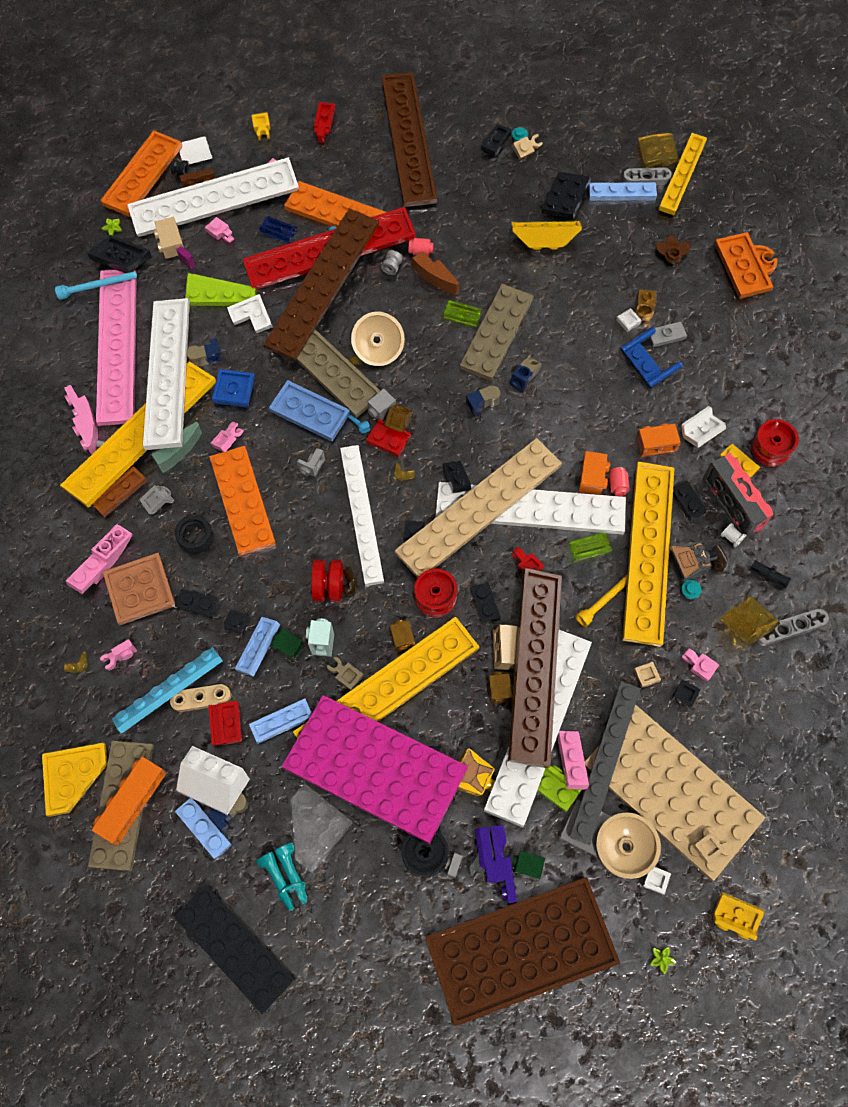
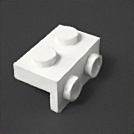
(702, 427)

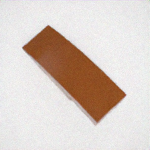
(435, 273)

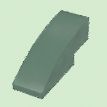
(169, 457)

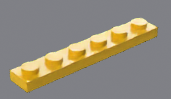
(682, 174)

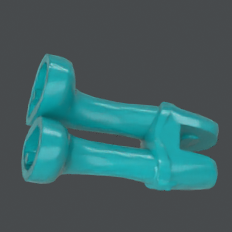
(269, 863)

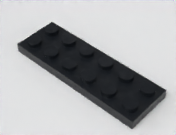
(234, 949)

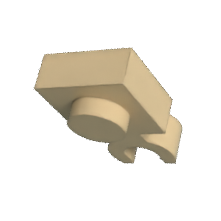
(525, 147)

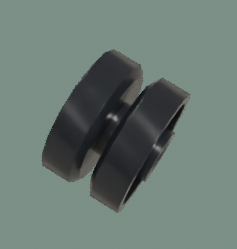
(421, 866)

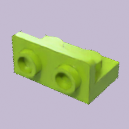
(554, 788)

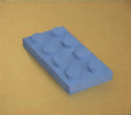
(309, 410)

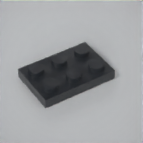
(566, 195)
(119, 254)

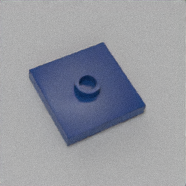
(233, 388)

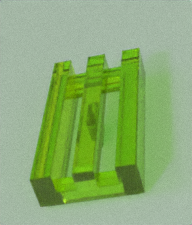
(461, 315)
(603, 536)

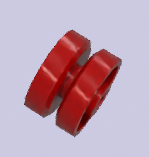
(774, 443)
(325, 579)
(427, 586)

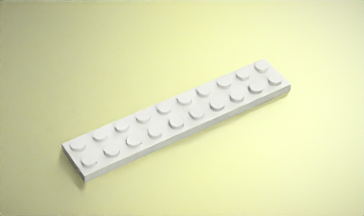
(215, 196)
(167, 375)
(554, 510)
(519, 782)

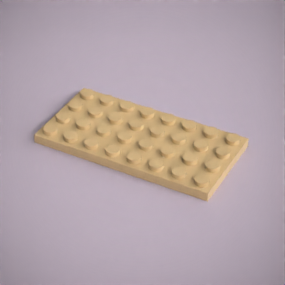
(679, 794)

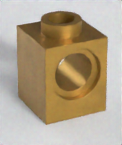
(645, 303)
(398, 417)
(402, 635)
(500, 688)

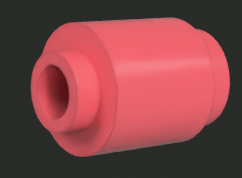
(419, 245)
(619, 481)

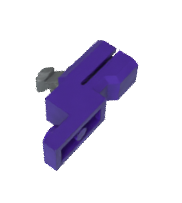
(492, 861)

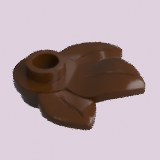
(673, 248)

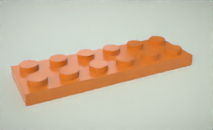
(141, 172)
(324, 205)
(242, 501)

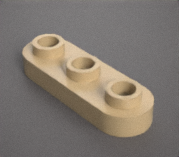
(209, 698)

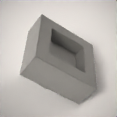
(453, 865)

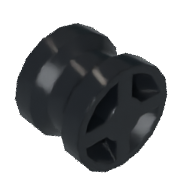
(179, 167)

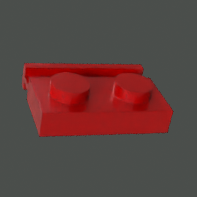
(388, 438)
(225, 723)

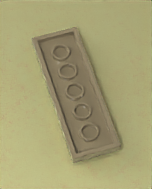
(496, 332)
(337, 374)
(103, 853)

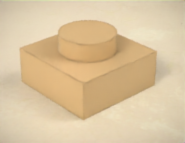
(647, 675)
(709, 847)

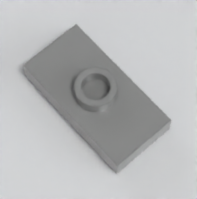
(668, 334)

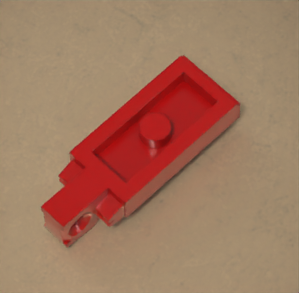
(323, 120)

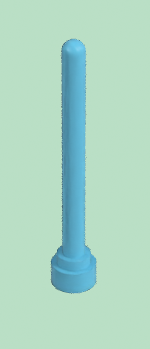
(64, 291)

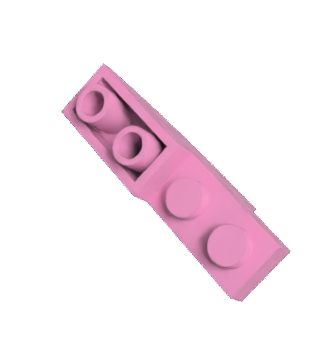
(84, 420)
(103, 558)

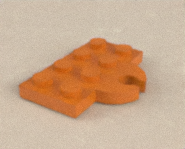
(746, 264)

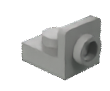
(314, 463)
(156, 498)

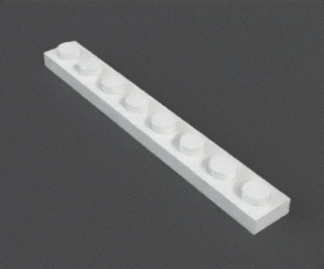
(362, 516)

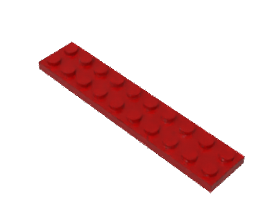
(299, 257)

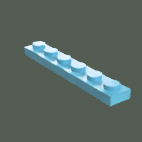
(166, 690)

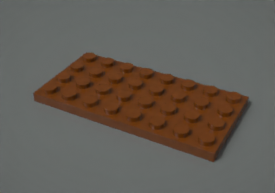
(521, 951)

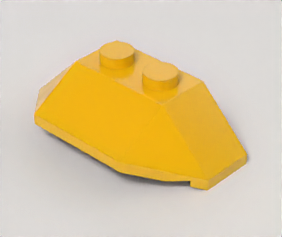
(546, 234)

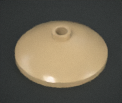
(386, 329)
(642, 842)

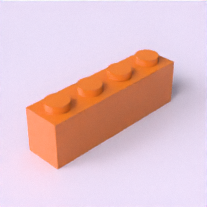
(129, 801)

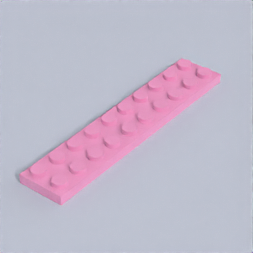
(116, 351)

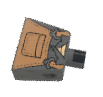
(690, 560)

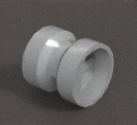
(391, 263)

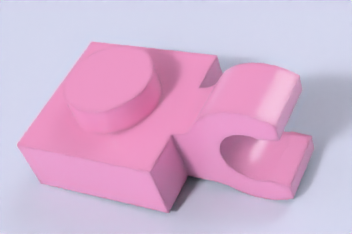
(219, 229)
(226, 438)
(121, 652)
(702, 665)

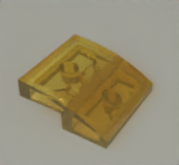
(658, 149)
(750, 621)

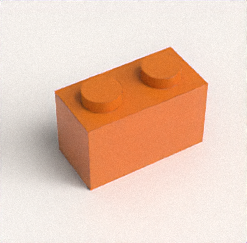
(658, 439)
(593, 473)

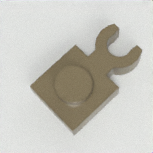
(347, 674)

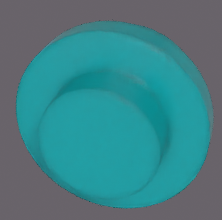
(519, 133)
(691, 589)

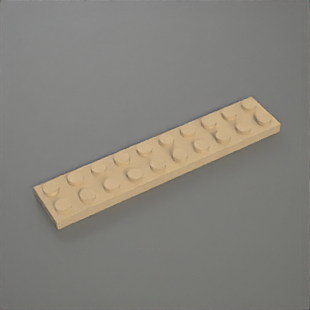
(478, 508)

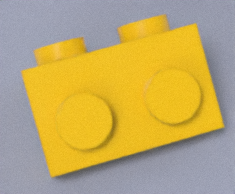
(737, 916)

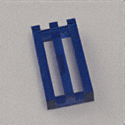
(276, 231)

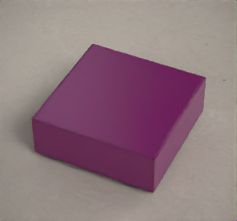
(185, 257)

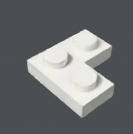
(251, 309)

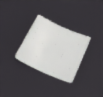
(195, 150)

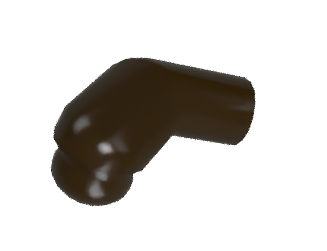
(720, 564)
(351, 580)

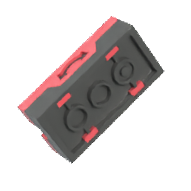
(737, 495)

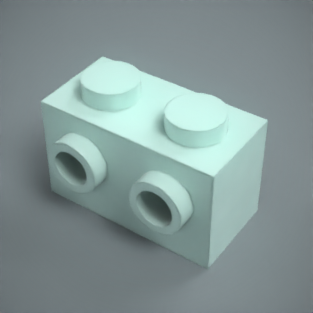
(320, 637)

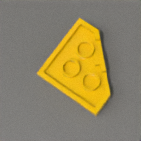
(70, 775)

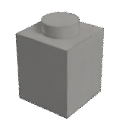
(380, 404)

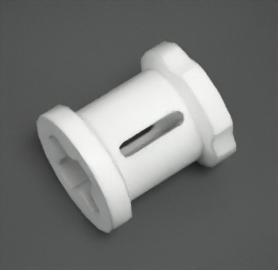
(733, 535)

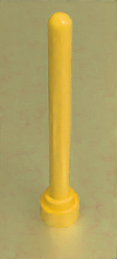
(585, 616)

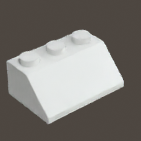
(211, 780)

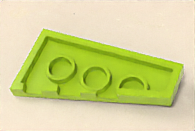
(215, 292)

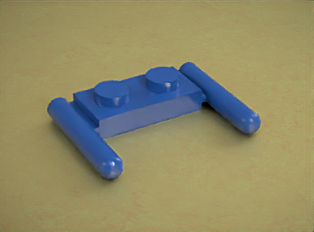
(644, 363)

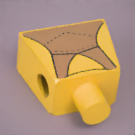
(478, 774)

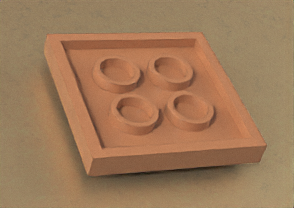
(139, 589)

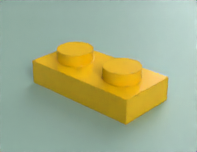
(746, 463)

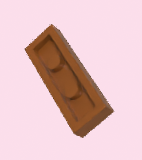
(119, 491)

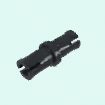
(770, 574)

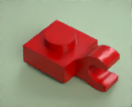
(529, 561)

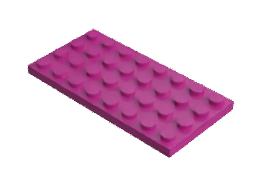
(376, 768)

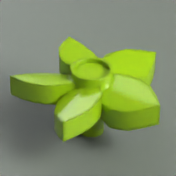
(112, 226)
(662, 959)

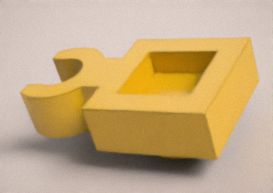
(261, 125)

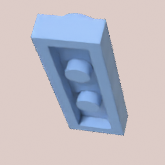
(257, 646)
(280, 721)
(203, 828)

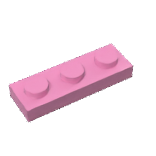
(572, 760)

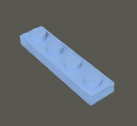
(622, 191)

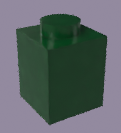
(287, 644)
(528, 865)

